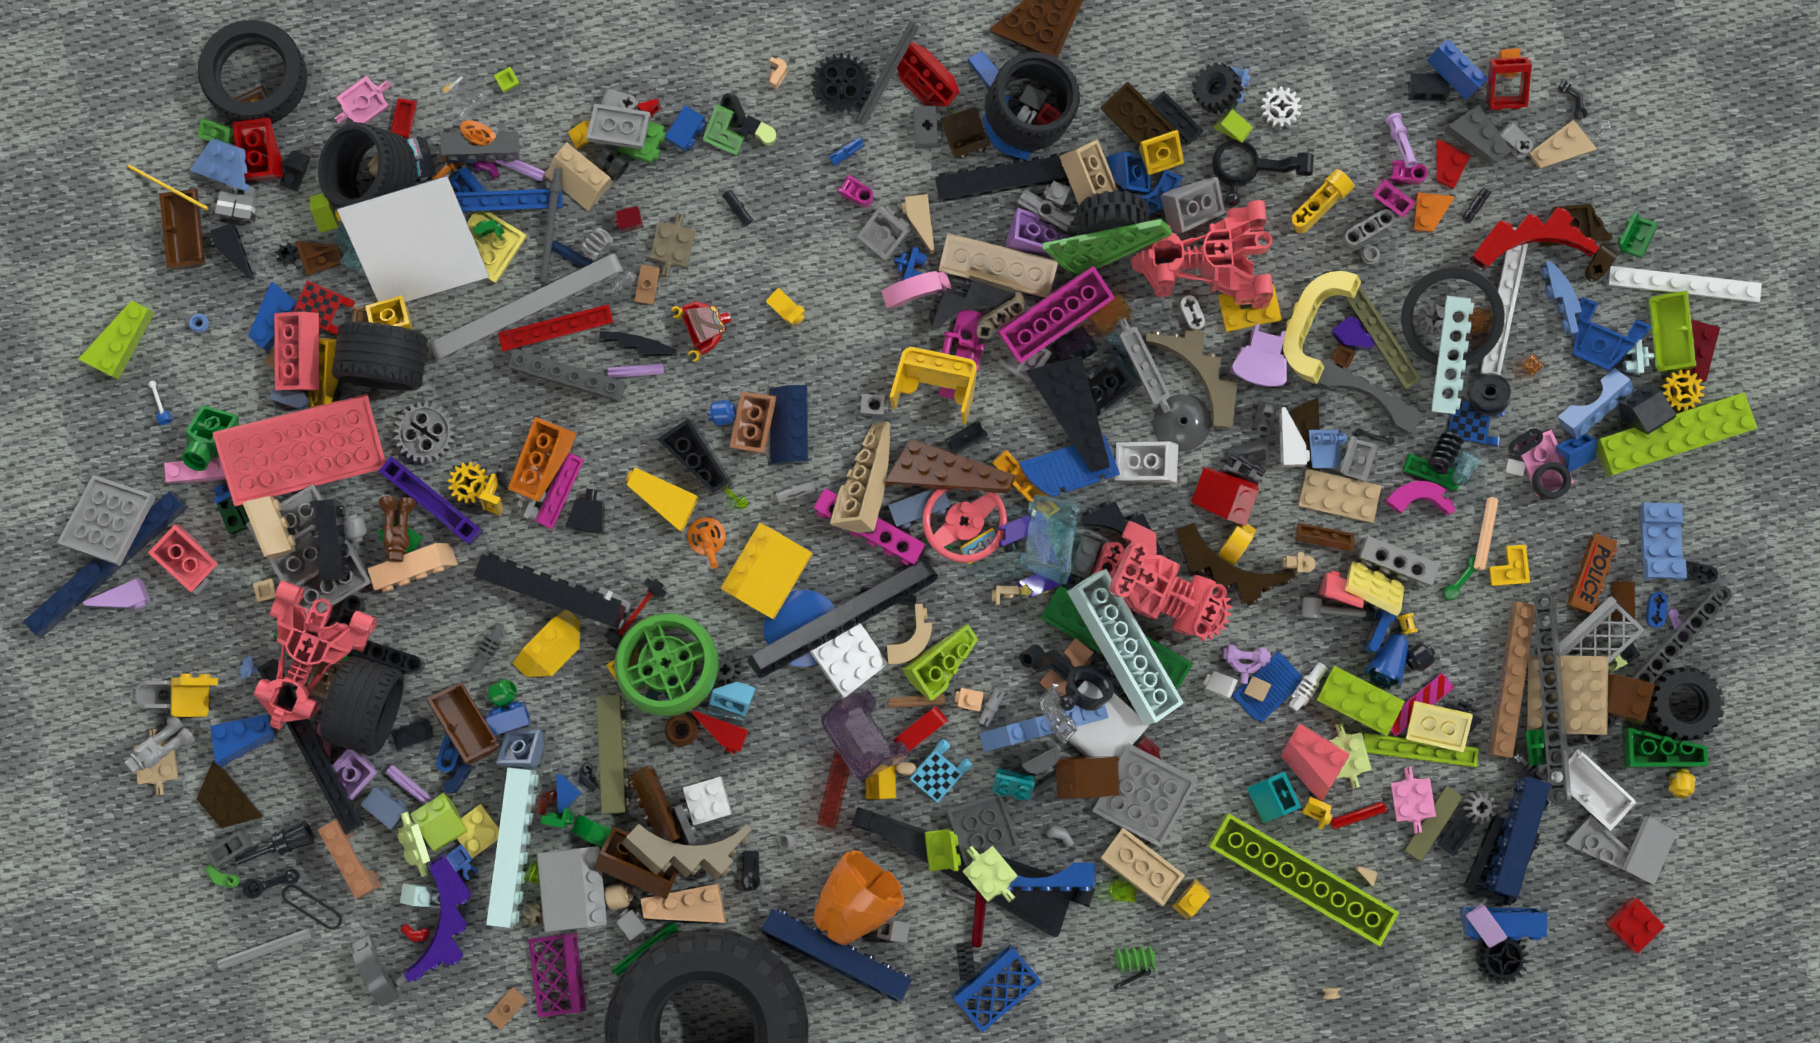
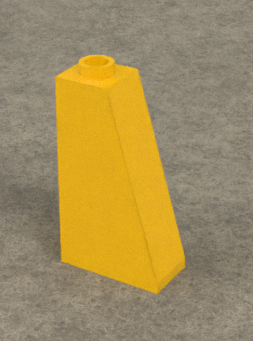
(667, 499)

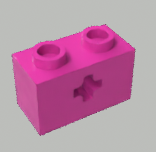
(1393, 198)

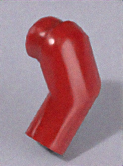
(415, 935)

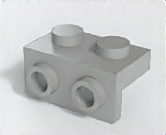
(1358, 459)

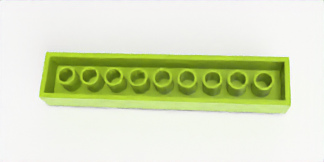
(1303, 879)

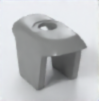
(148, 694)

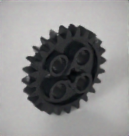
(858, 83)

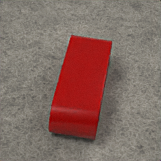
(922, 728)

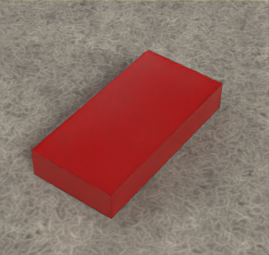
(403, 117)

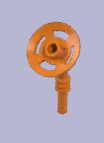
(476, 138)
(706, 546)

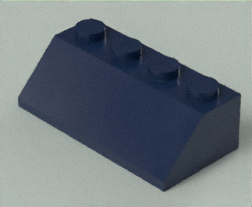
(789, 425)

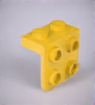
(191, 695)

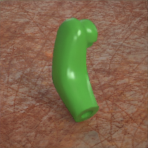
(221, 879)

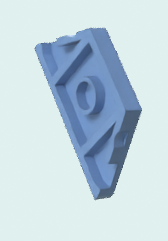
(223, 163)

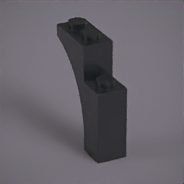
(976, 294)
(1112, 518)

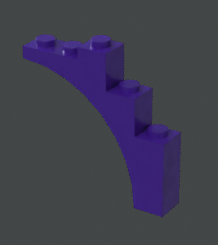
(451, 921)

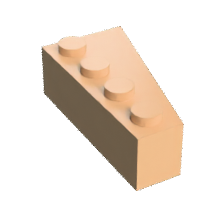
(415, 565)
(690, 904)

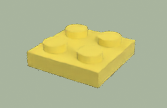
(480, 832)

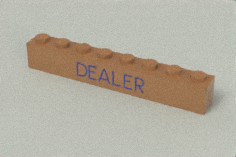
(1512, 680)

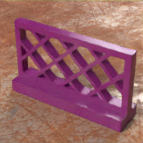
(573, 970)

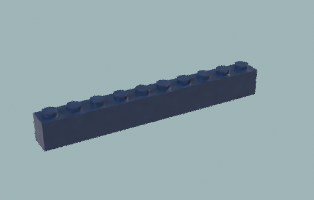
(99, 571)

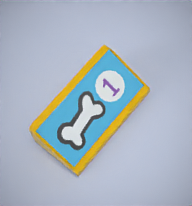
(978, 543)

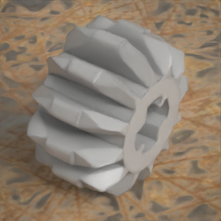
(597, 244)
(1474, 802)

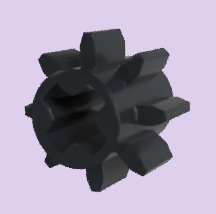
(289, 258)

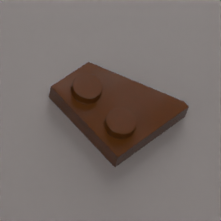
(318, 256)

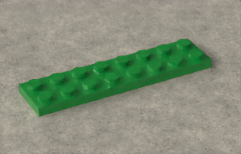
(1065, 616)

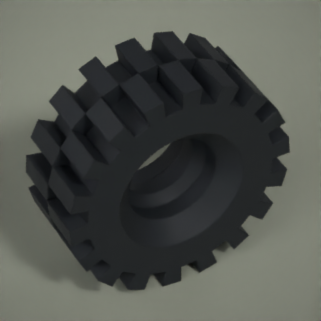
(1212, 77)

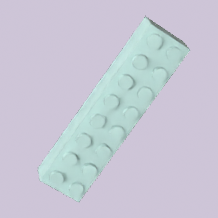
(1125, 648)
(511, 847)

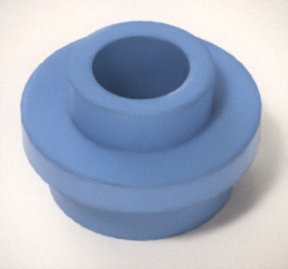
(193, 320)

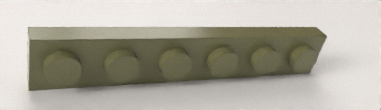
(1383, 339)

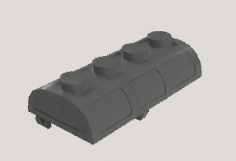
(1043, 761)

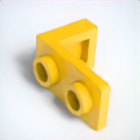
(786, 308)

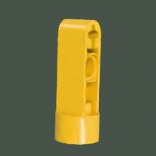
(1336, 187)

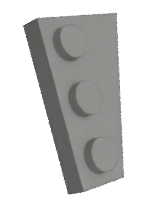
(1598, 842)

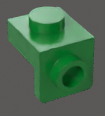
(485, 228)

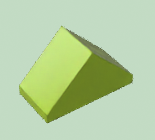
(1233, 125)
(323, 213)

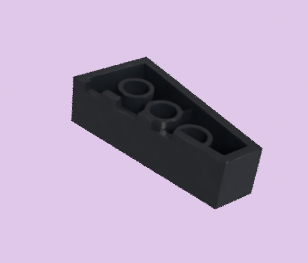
(696, 455)

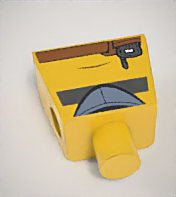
(1191, 899)

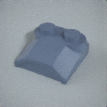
(521, 749)

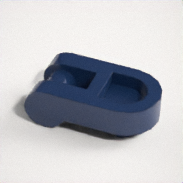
(461, 773)

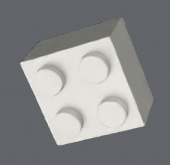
(707, 800)

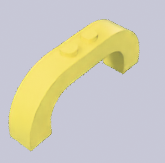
(1304, 311)

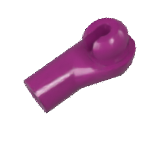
(490, 167)

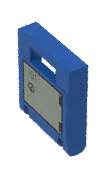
(1378, 631)

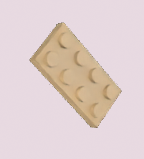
(1339, 496)
(1142, 867)

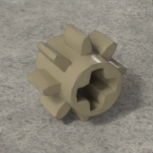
(532, 914)

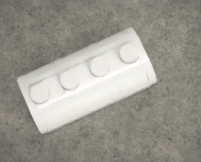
(1596, 790)

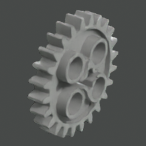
(416, 446)

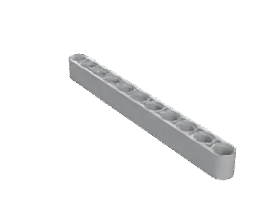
(526, 308)

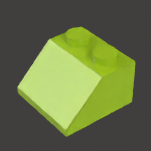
(439, 822)

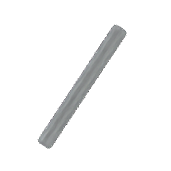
(264, 949)

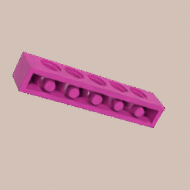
(908, 557)

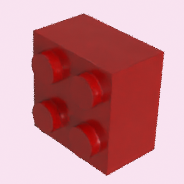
(1634, 925)

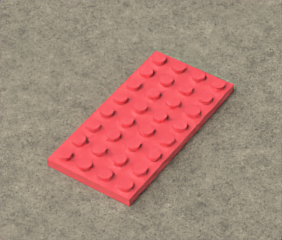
(300, 449)

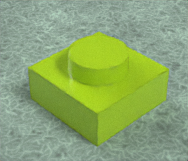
(507, 79)

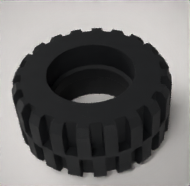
(1110, 211)
(1709, 704)

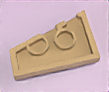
(1563, 145)

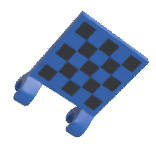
(1472, 425)

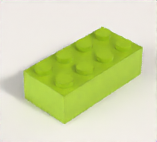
(1360, 700)

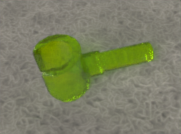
(741, 502)

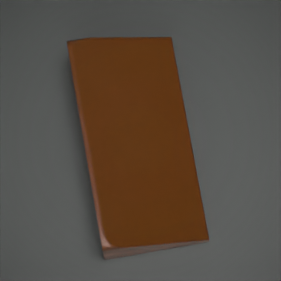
(1625, 596)

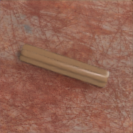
(912, 701)

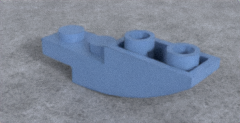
(1560, 289)

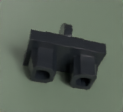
(1466, 707)

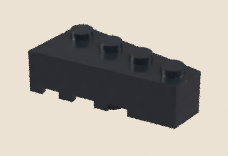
(331, 539)

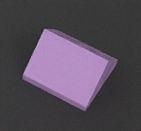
(354, 771)

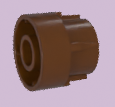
(671, 730)

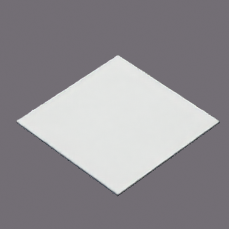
(414, 241)

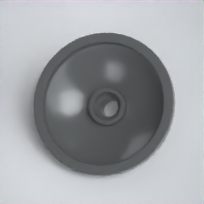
(1188, 435)

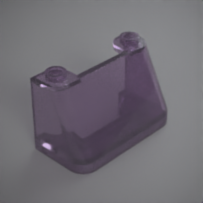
(859, 737)

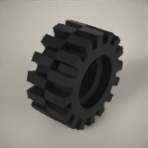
(965, 960)

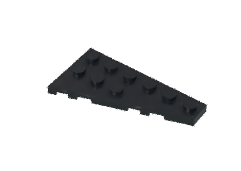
(1070, 400)

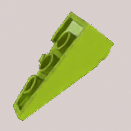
(937, 665)

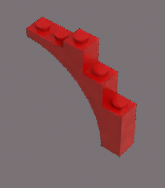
(1530, 230)

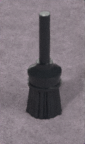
(283, 842)

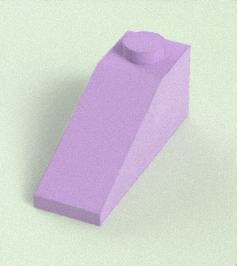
(128, 595)

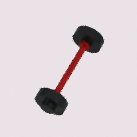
(655, 587)

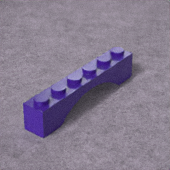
(431, 500)

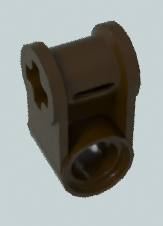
(1601, 262)

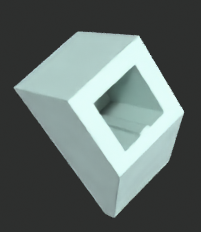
(420, 895)

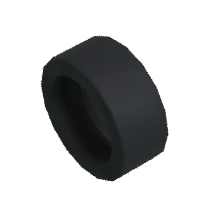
(1553, 466)

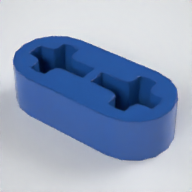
(1661, 611)

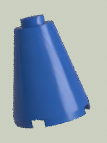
(1389, 663)

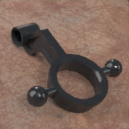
(1302, 164)
(1041, 661)

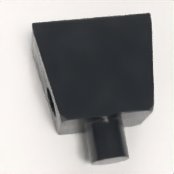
(587, 514)

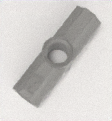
(1034, 204)

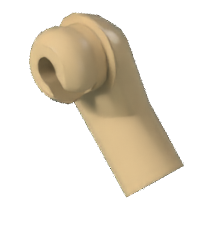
(906, 768)

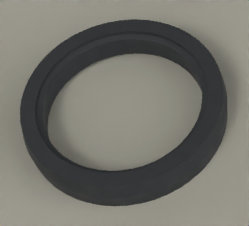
(1453, 273)

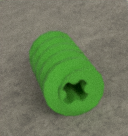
(1135, 958)

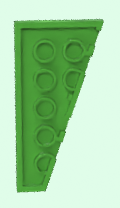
(1105, 246)

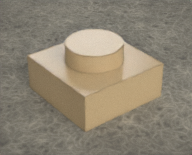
(265, 590)

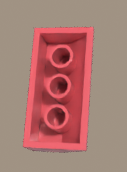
(296, 351)

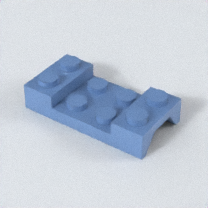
(1662, 541)

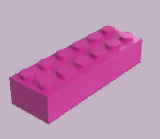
(1055, 314)

